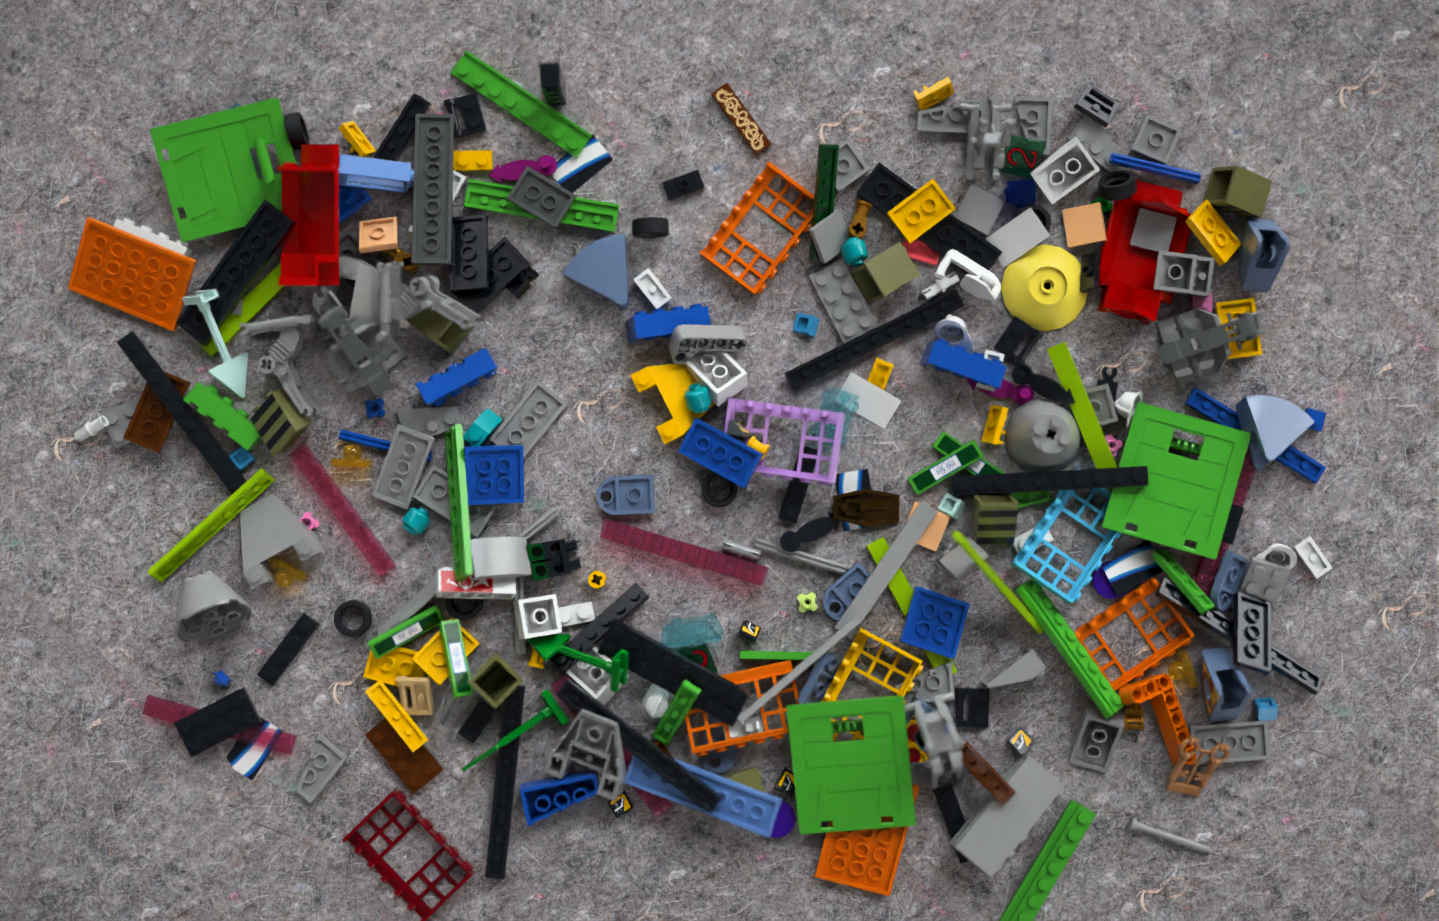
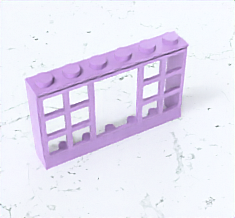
(797, 413)

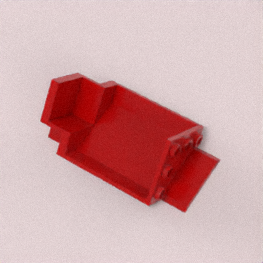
(312, 202)
(1129, 271)

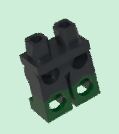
(558, 558)

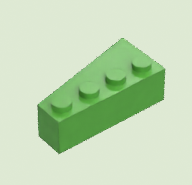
(224, 414)

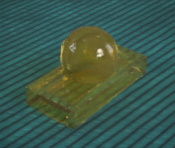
(352, 455)
(287, 573)
(1183, 669)

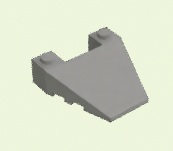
(365, 295)
(268, 531)
(595, 744)

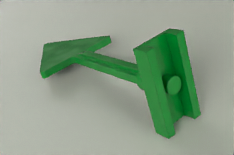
(548, 645)
(550, 709)

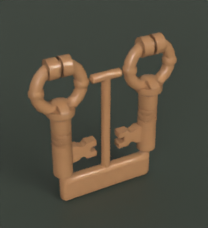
(1204, 778)

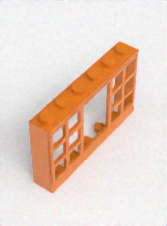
(738, 213)
(1118, 608)
(737, 678)

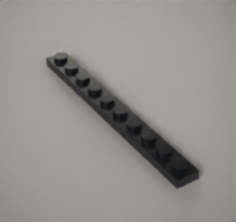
(874, 339)
(181, 411)
(1050, 480)
(1223, 627)
(644, 749)
(504, 786)

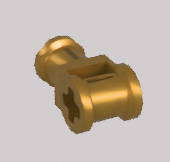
(860, 219)
(401, 256)
(1134, 715)

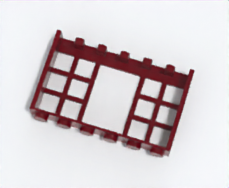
(389, 874)

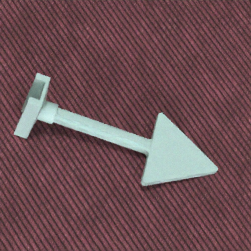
(232, 371)

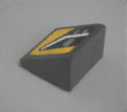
(738, 430)
(1020, 740)

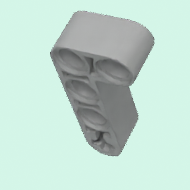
(704, 338)

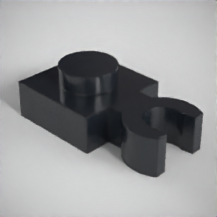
(522, 283)
(1109, 379)

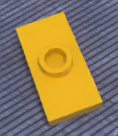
(880, 373)

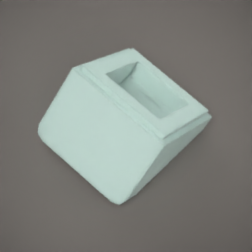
(951, 506)

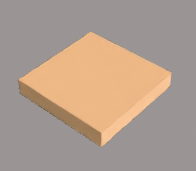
(1084, 225)
(378, 234)
(934, 532)

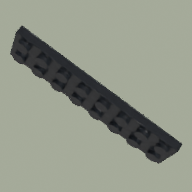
(887, 190)
(239, 269)
(670, 669)

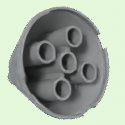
(1028, 441)
(209, 610)

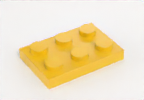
(921, 211)
(1213, 232)
(1235, 308)
(432, 657)
(392, 665)

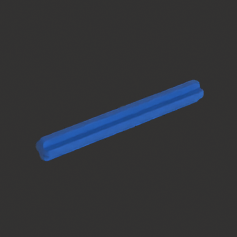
(1154, 168)
(368, 441)

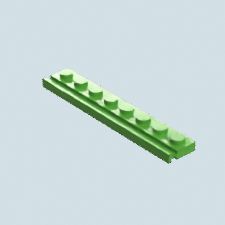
(521, 104)
(582, 213)
(458, 503)
(1070, 648)
(1049, 863)

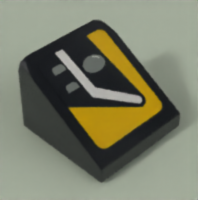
(749, 630)
(786, 782)
(620, 805)

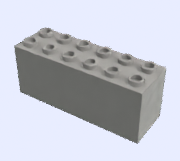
(996, 829)

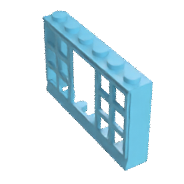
(1044, 525)

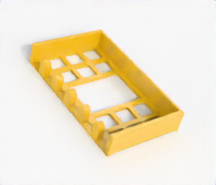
(849, 661)

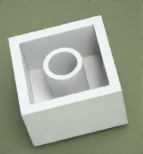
(537, 616)

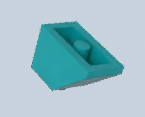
(482, 428)

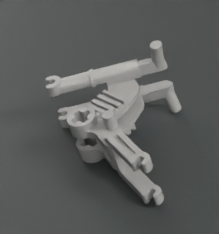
(986, 141)
(398, 307)
(282, 356)
(938, 744)

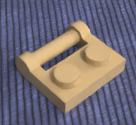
(420, 693)

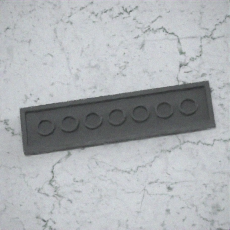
(433, 189)

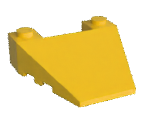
(672, 383)

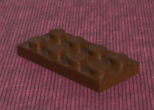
(151, 419)
(412, 768)

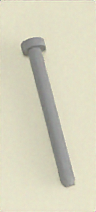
(1134, 825)

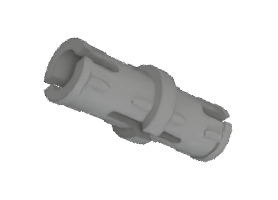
(741, 550)

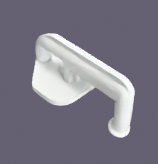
(971, 283)

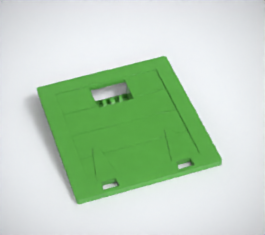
(214, 168)
(1183, 495)
(852, 779)

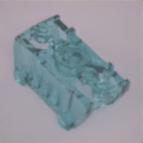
(828, 405)
(692, 631)

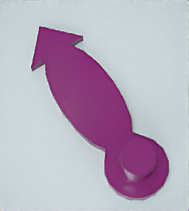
(512, 171)
(1020, 394)

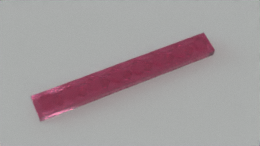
(342, 510)
(255, 735)

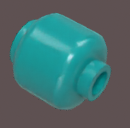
(854, 251)
(697, 398)
(416, 521)

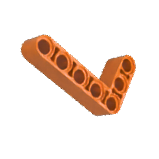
(1166, 708)

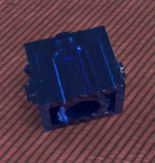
(1020, 192)

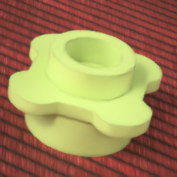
(803, 598)

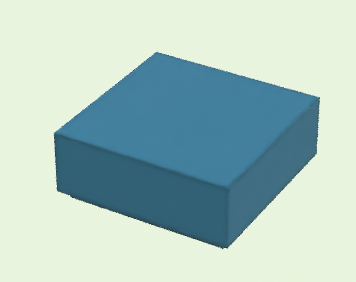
(242, 458)

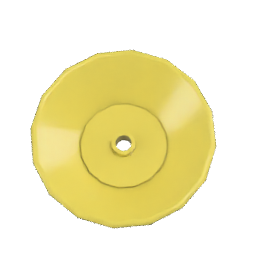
(1025, 291)

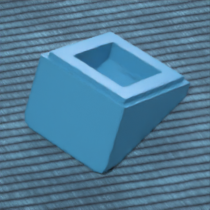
(806, 324)
(1265, 709)

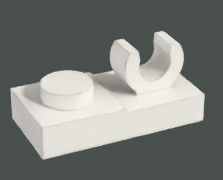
(751, 726)

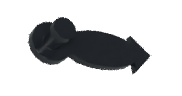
(1042, 384)
(809, 532)

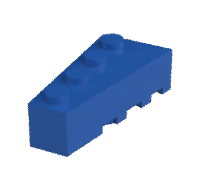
(663, 322)
(963, 364)
(457, 378)
(554, 794)

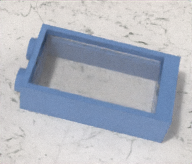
(375, 174)

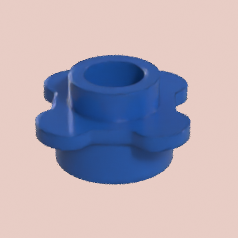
(371, 404)
(221, 678)

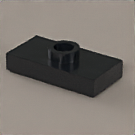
(683, 185)
(1090, 272)
(476, 722)

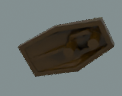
(866, 507)

